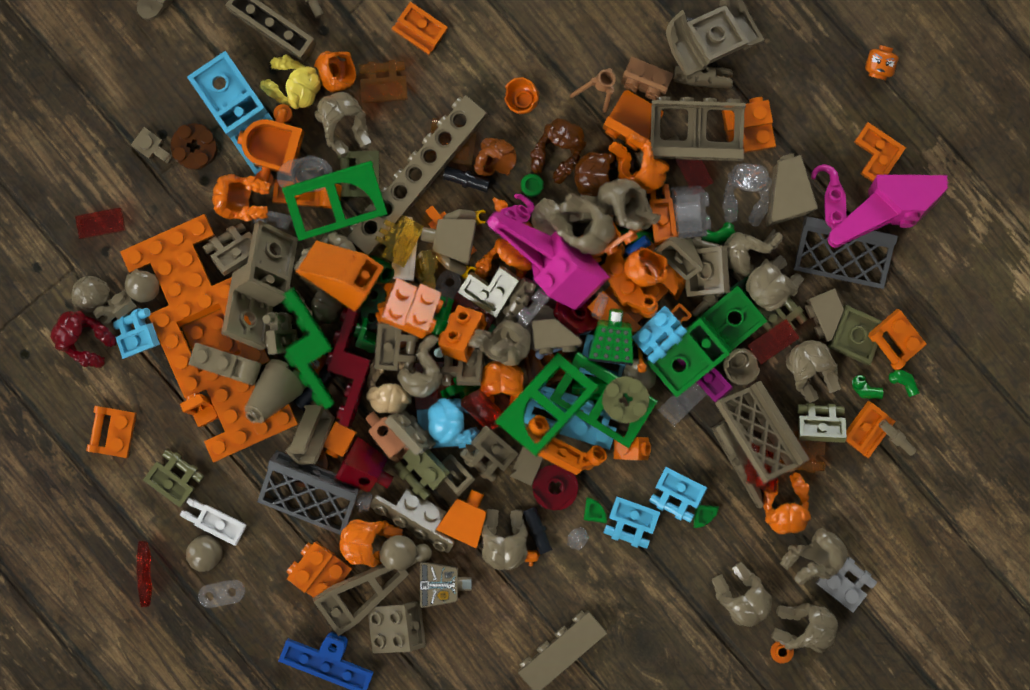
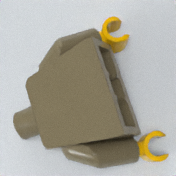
(454, 239)

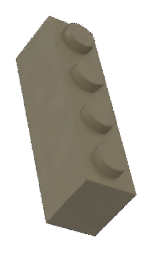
(273, 27)
(561, 651)

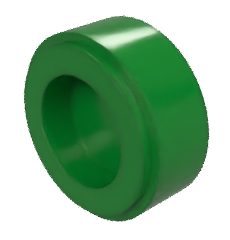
(532, 185)

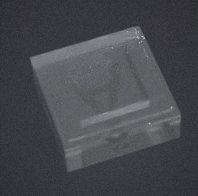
(600, 306)

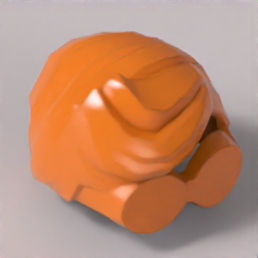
(335, 73)
(646, 267)

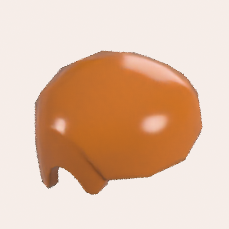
(521, 95)

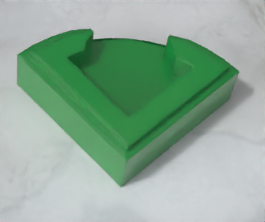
(594, 511)
(704, 515)

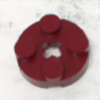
(576, 324)
(555, 500)

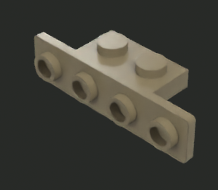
(416, 516)

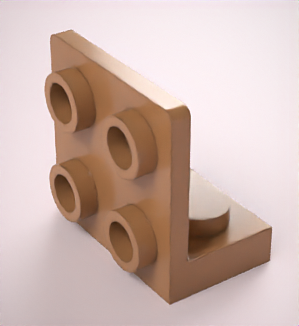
(646, 78)

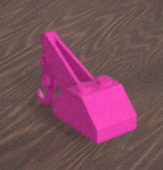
(891, 199)
(556, 266)

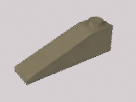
(737, 457)

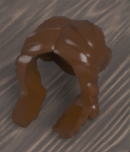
(566, 136)
(593, 171)

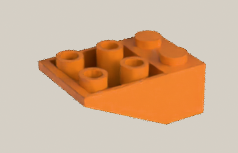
(340, 272)

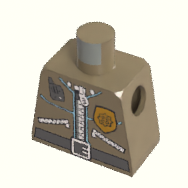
(441, 584)

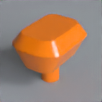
(533, 556)

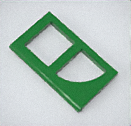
(358, 175)
(607, 376)
(513, 418)

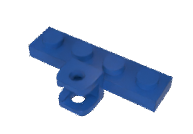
(327, 662)

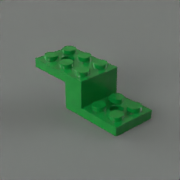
(709, 341)
(307, 348)

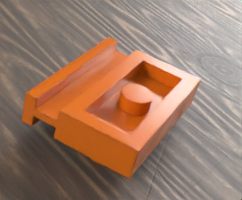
(419, 28)
(865, 432)

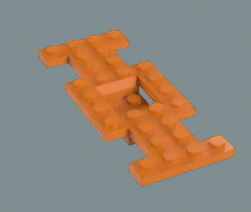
(201, 313)

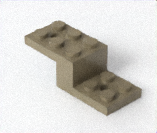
(259, 285)

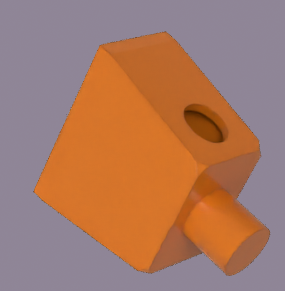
(464, 519)

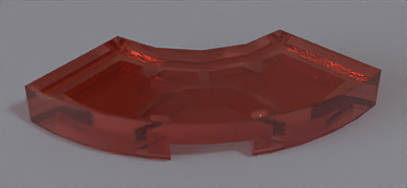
(144, 573)

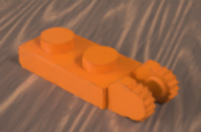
(664, 207)

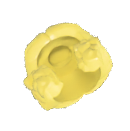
(300, 87)

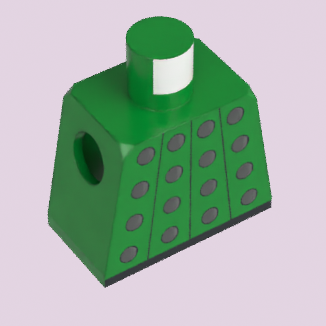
(612, 340)

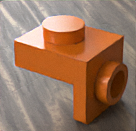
(201, 408)
(638, 450)

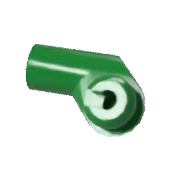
(721, 235)
(906, 379)
(864, 390)

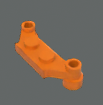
(624, 288)
(563, 453)

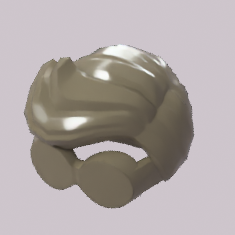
(542, 213)

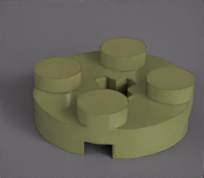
(617, 410)

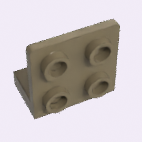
(397, 628)

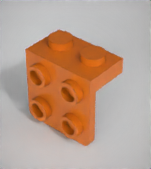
(630, 116)

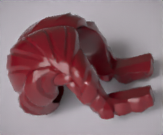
(69, 329)

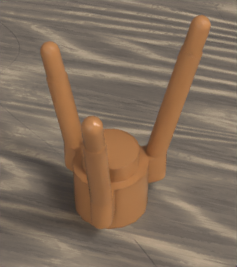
(602, 82)

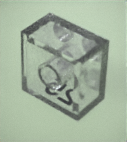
(690, 211)

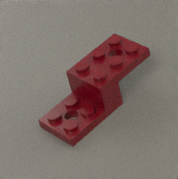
(349, 366)

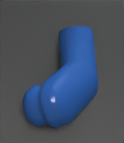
(642, 242)

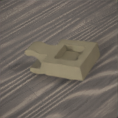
(150, 145)
(118, 307)

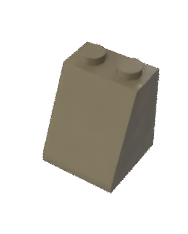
(790, 191)

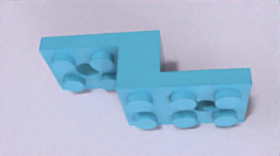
(235, 104)

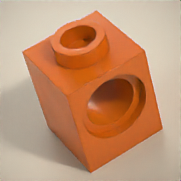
(339, 440)

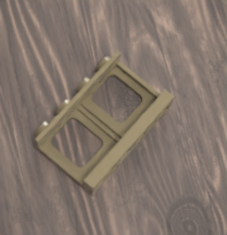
(696, 145)

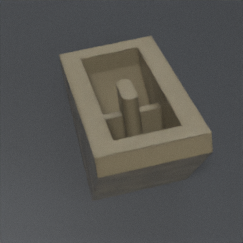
(681, 256)
(459, 476)

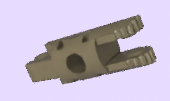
(710, 77)
(517, 301)

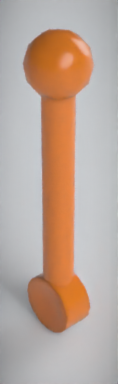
(642, 367)

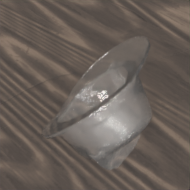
(301, 170)

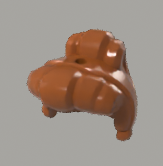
(495, 155)

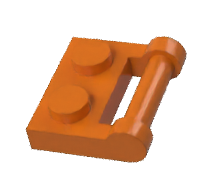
(902, 334)
(119, 432)

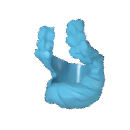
(447, 423)

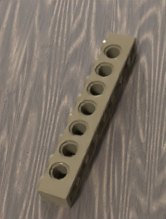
(430, 171)

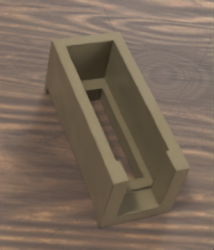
(311, 435)
(526, 466)

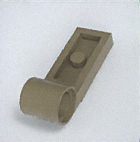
(224, 364)

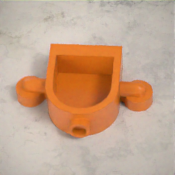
(271, 142)

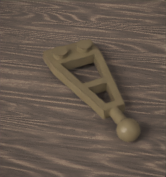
(335, 609)

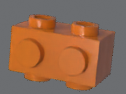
(459, 331)

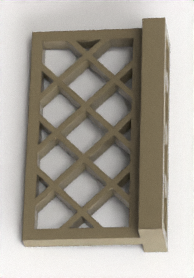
(773, 426)

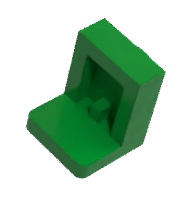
(364, 338)

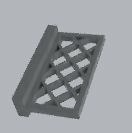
(875, 237)
(310, 475)

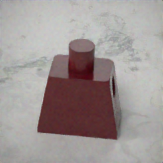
(364, 467)

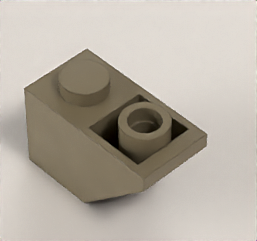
(826, 312)
(553, 335)

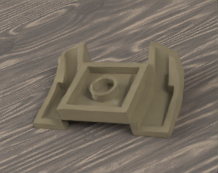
(711, 35)

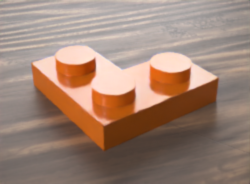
(883, 148)

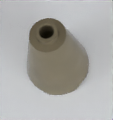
(273, 391)

